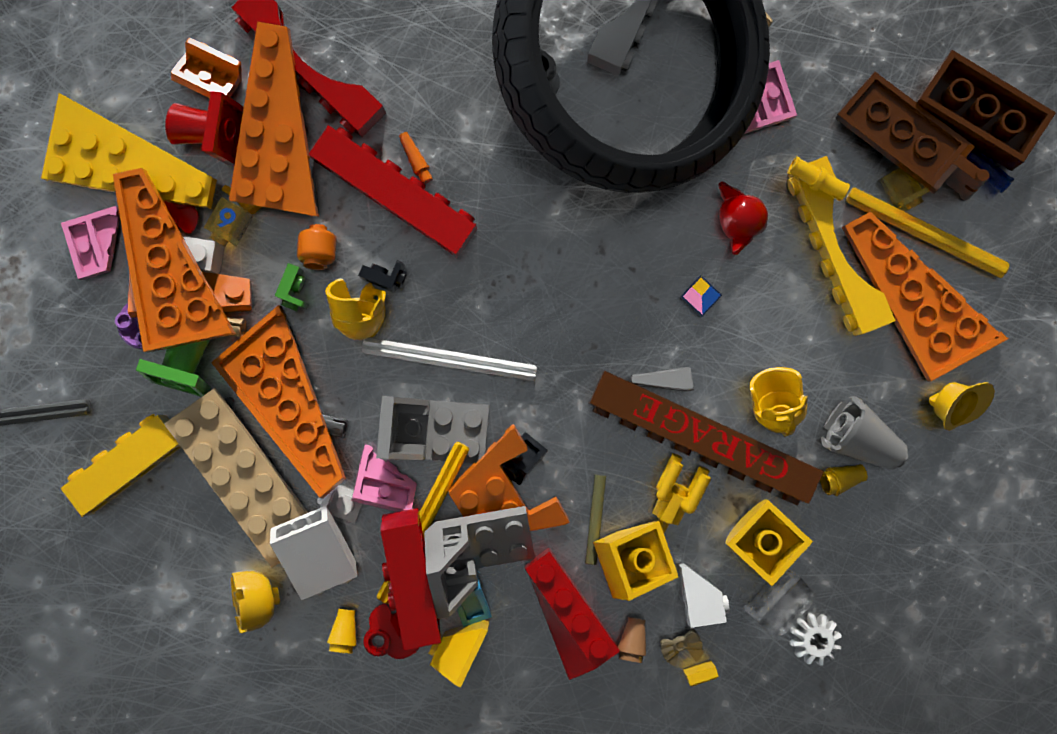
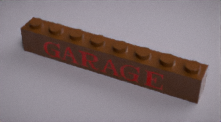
(705, 437)

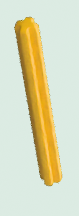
(927, 232)
(435, 497)

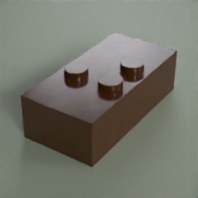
(985, 110)

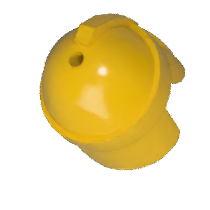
(356, 317)
(779, 399)

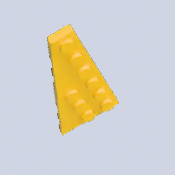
(90, 149)

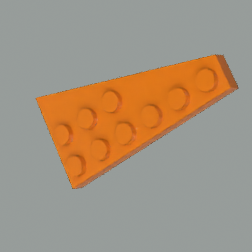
(167, 283)
(926, 309)

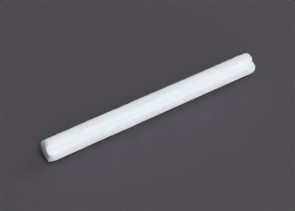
(449, 359)

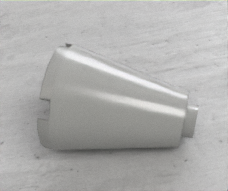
(863, 436)

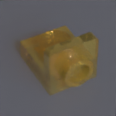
(902, 189)

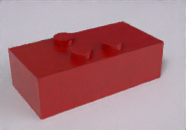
(409, 585)

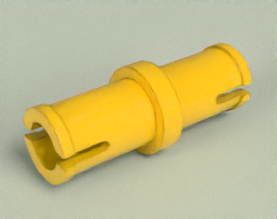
(818, 178)

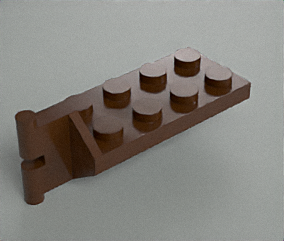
(912, 137)

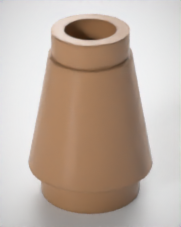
(633, 641)

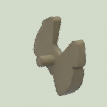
(691, 642)

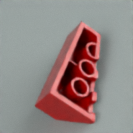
(571, 620)

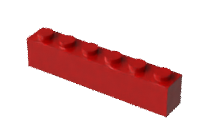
(393, 191)

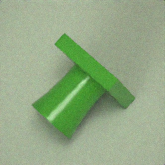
(178, 369)

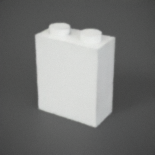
(313, 553)

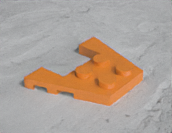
(488, 487)

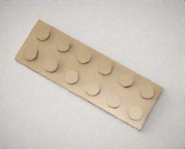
(236, 469)

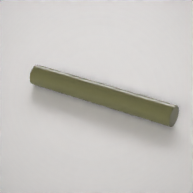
(595, 518)

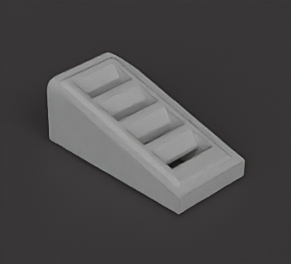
(672, 379)

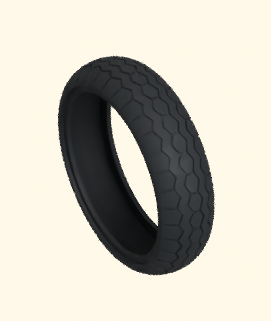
(543, 121)

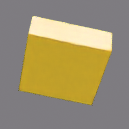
(700, 673)

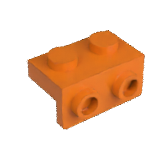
(207, 70)

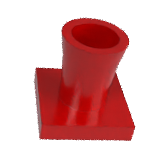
(214, 129)

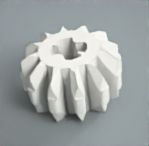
(825, 644)

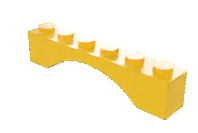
(862, 304)

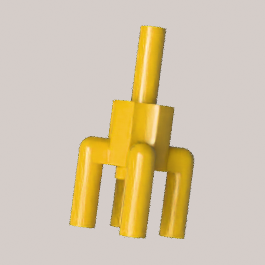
(675, 498)

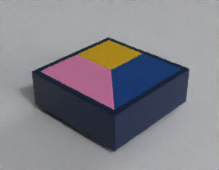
(700, 296)

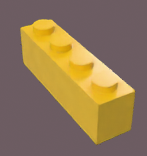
(120, 467)

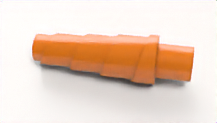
(415, 158)

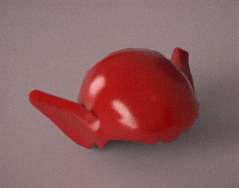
(741, 216)

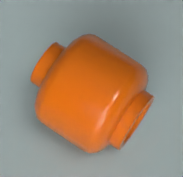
(316, 247)

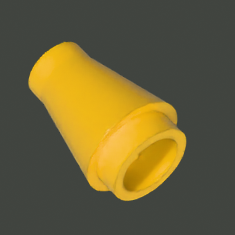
(840, 479)
(343, 633)

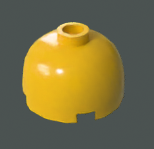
(253, 600)

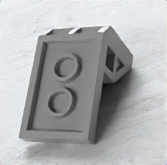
(430, 429)
(471, 542)

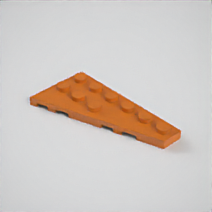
(272, 141)
(276, 389)

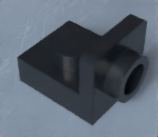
(378, 276)
(521, 465)

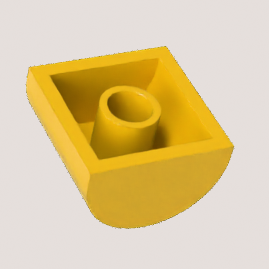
(767, 541)

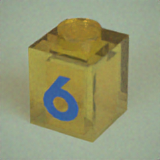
(228, 222)

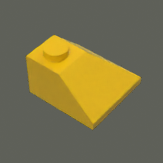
(458, 650)

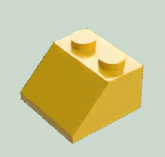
(635, 560)

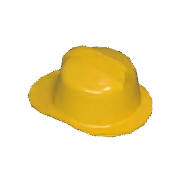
(961, 403)

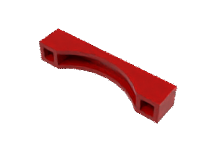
(350, 101)

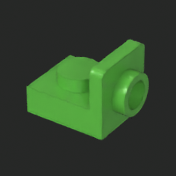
(291, 282)

